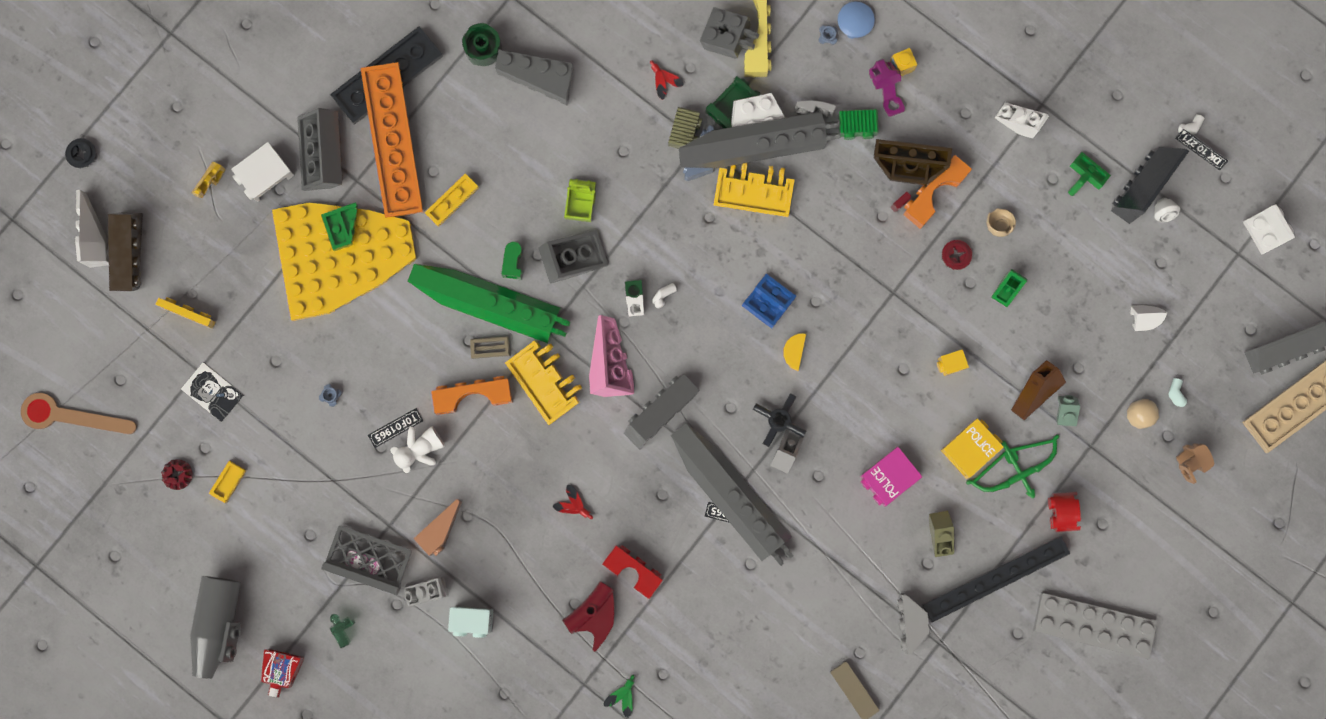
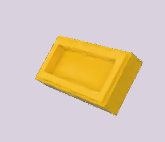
(227, 481)

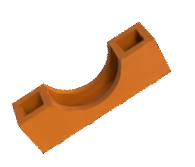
(922, 209)
(447, 399)

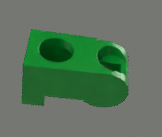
(512, 254)

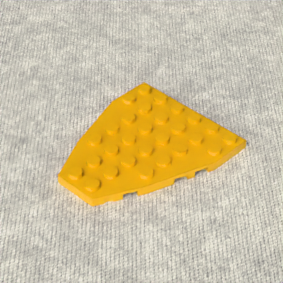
(326, 279)

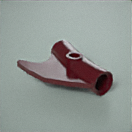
(600, 621)

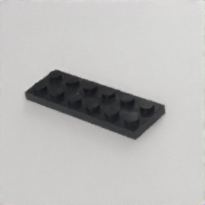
(414, 56)

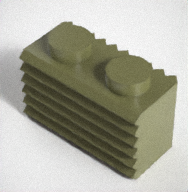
(684, 127)

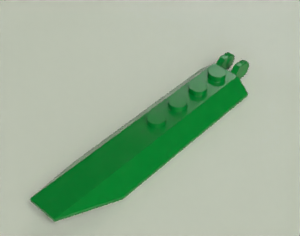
(488, 301)

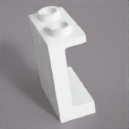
(261, 171)

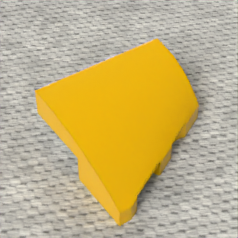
(212, 175)

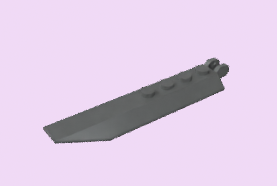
(758, 141)
(731, 494)

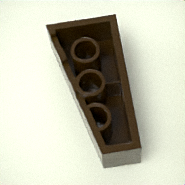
(124, 250)

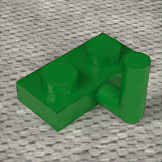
(1089, 172)

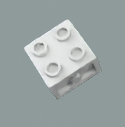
(1269, 229)

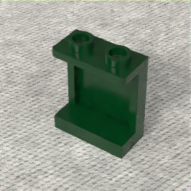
(722, 107)

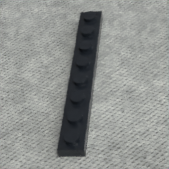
(996, 579)

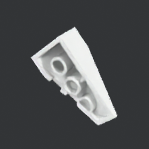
(92, 241)

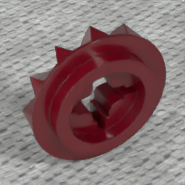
(960, 247)
(184, 478)

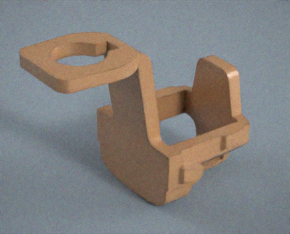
(1194, 458)

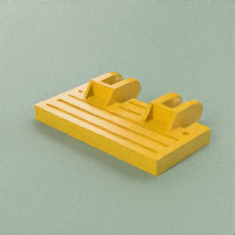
(754, 194)
(541, 383)

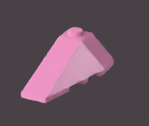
(608, 365)

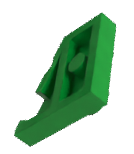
(341, 225)

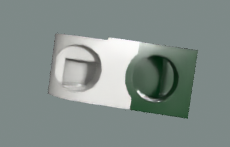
(634, 298)

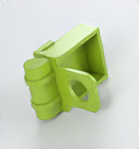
(580, 200)

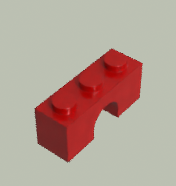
(620, 559)

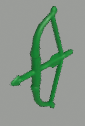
(1012, 458)

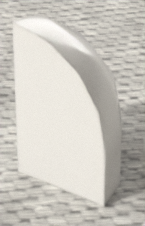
(1147, 317)

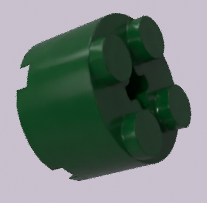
(472, 41)

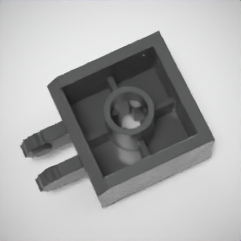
(727, 33)

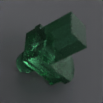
(338, 629)

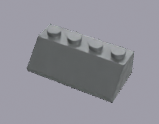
(319, 150)
(1287, 348)

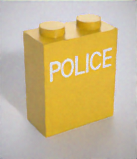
(972, 448)

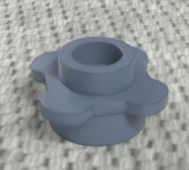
(832, 30)
(324, 396)

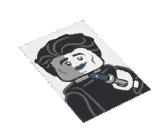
(212, 392)

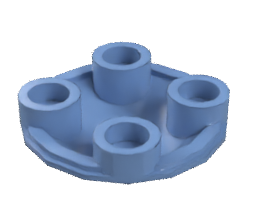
(856, 19)

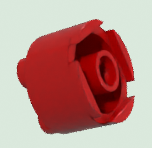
(1065, 512)

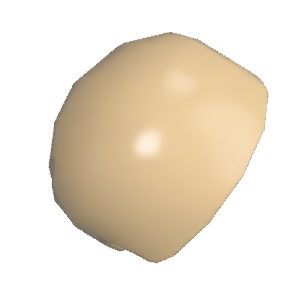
(1001, 222)
(1143, 413)

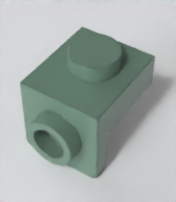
(1068, 410)

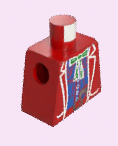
(279, 670)

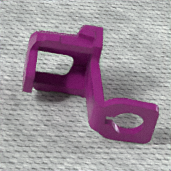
(886, 79)

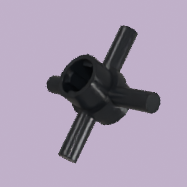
(786, 418)

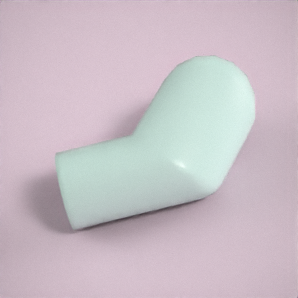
(1175, 393)

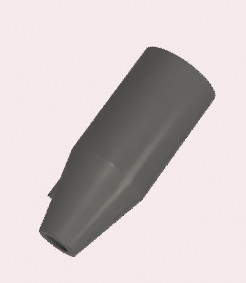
(213, 626)

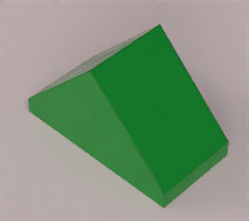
(1009, 287)

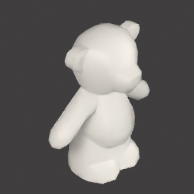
(426, 443)

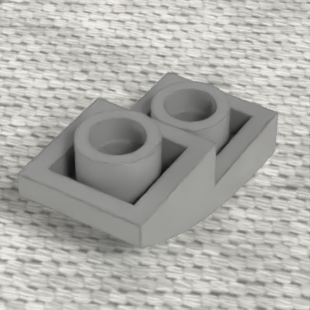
(808, 107)

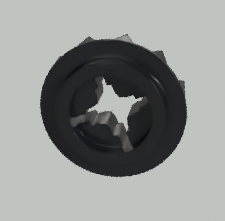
(72, 152)

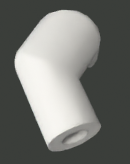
(1192, 127)
(662, 293)

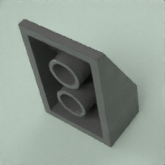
(572, 256)

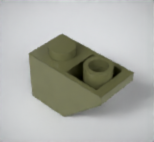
(941, 533)

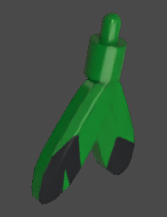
(622, 693)

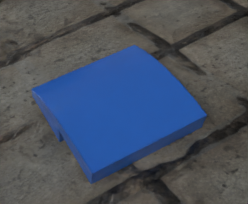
(769, 301)

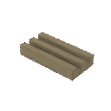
(494, 347)

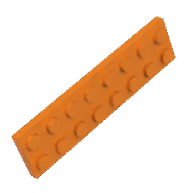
(391, 140)

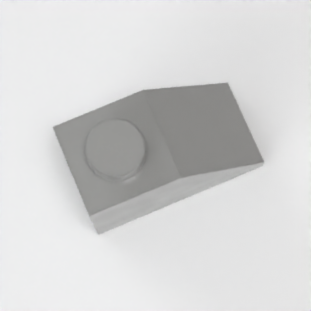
(787, 451)

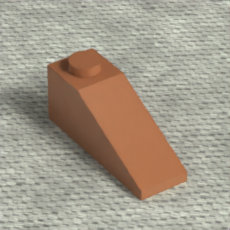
(436, 533)

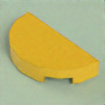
(793, 351)

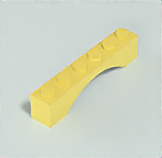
(756, 60)

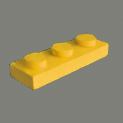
(452, 200)
(186, 311)

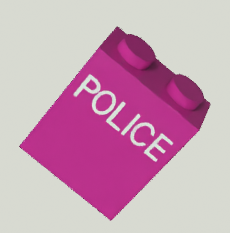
(890, 477)

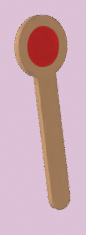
(42, 411)

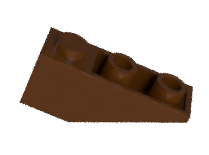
(1038, 389)

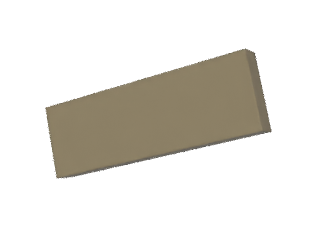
(854, 691)

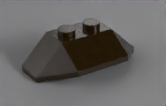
(911, 161)

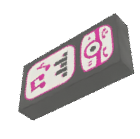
(356, 562)

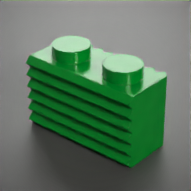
(858, 123)

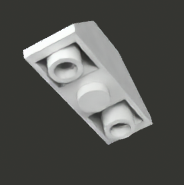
(1021, 120)

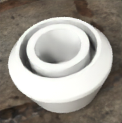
(1166, 210)

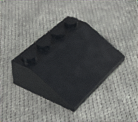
(1148, 182)

